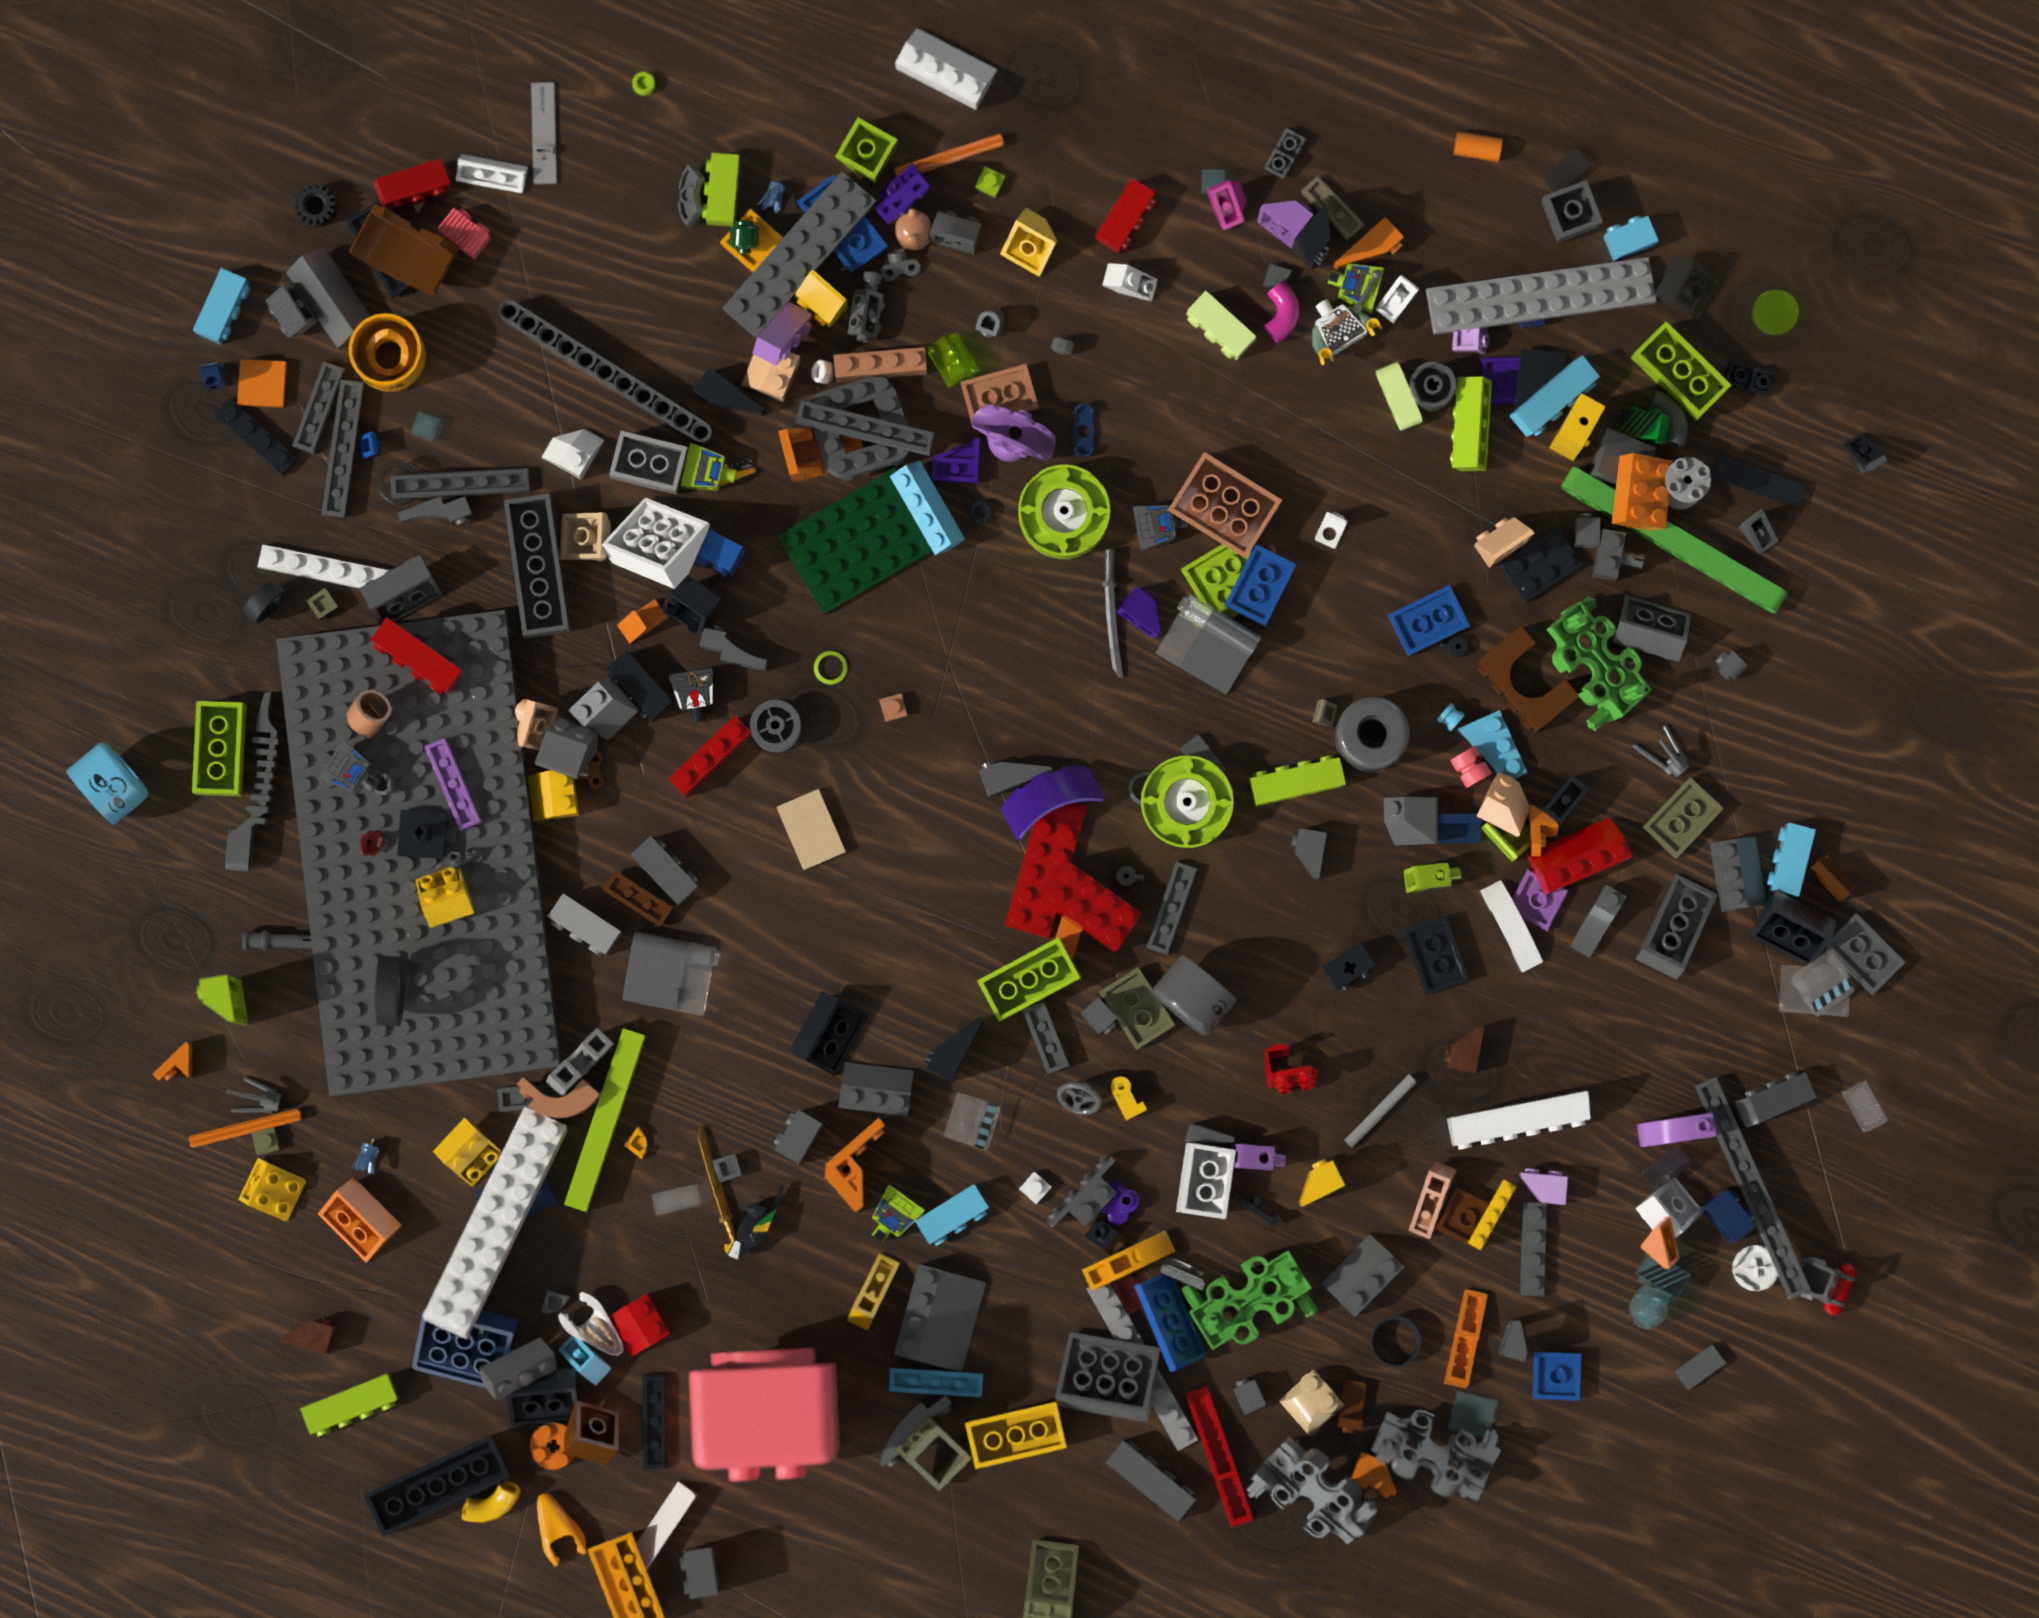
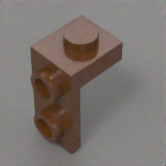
(1353, 1399)

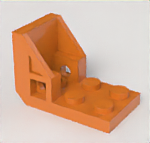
(804, 455)
(851, 1184)

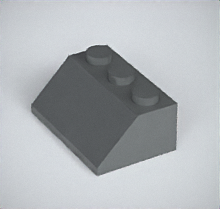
(401, 591)
(1652, 628)
(1738, 874)
(876, 1089)
(1362, 1275)

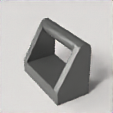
(1513, 1342)

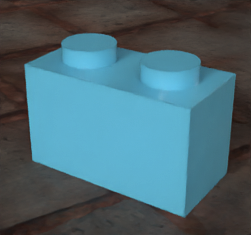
(1630, 238)

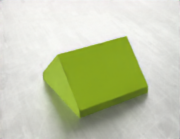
(1508, 843)

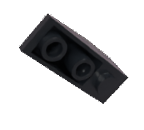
(722, 394)

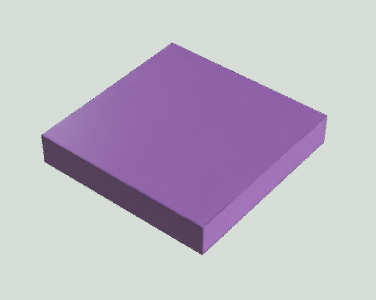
(1534, 905)

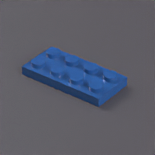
(861, 243)
(1170, 1321)

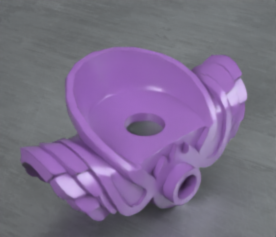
(995, 424)

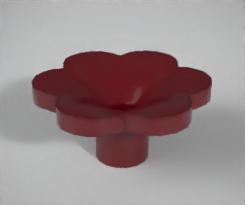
(371, 843)

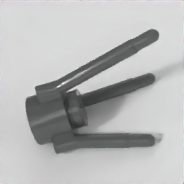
(1676, 763)
(270, 1100)

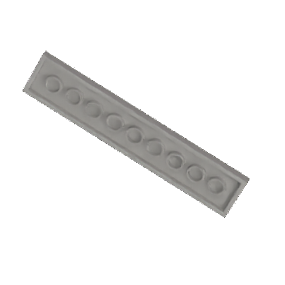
(1541, 295)

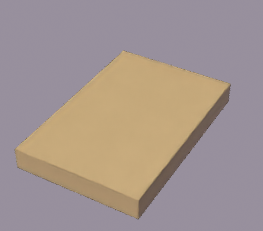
(811, 829)

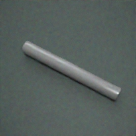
(1373, 1118)

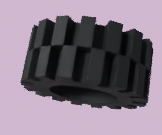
(312, 192)

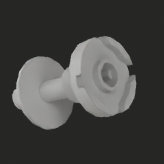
(1686, 482)

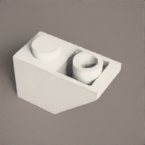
(1129, 281)

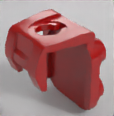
(1286, 1079)

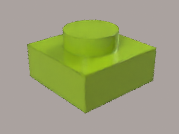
(990, 182)

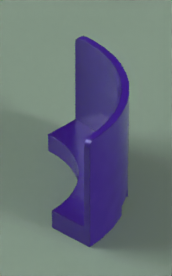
(1048, 793)

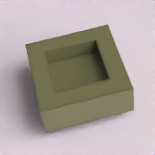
(322, 604)
(266, 1141)

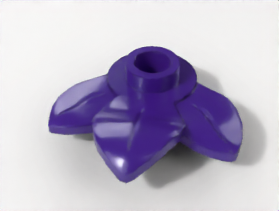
(1116, 1208)

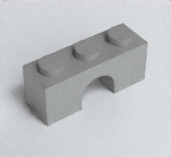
(579, 1063)

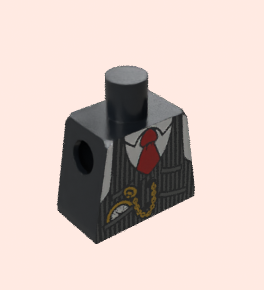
(694, 692)

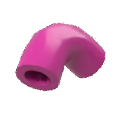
(1287, 311)

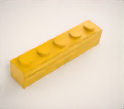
(1492, 1214)

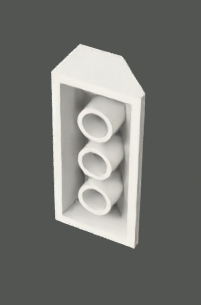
(945, 68)

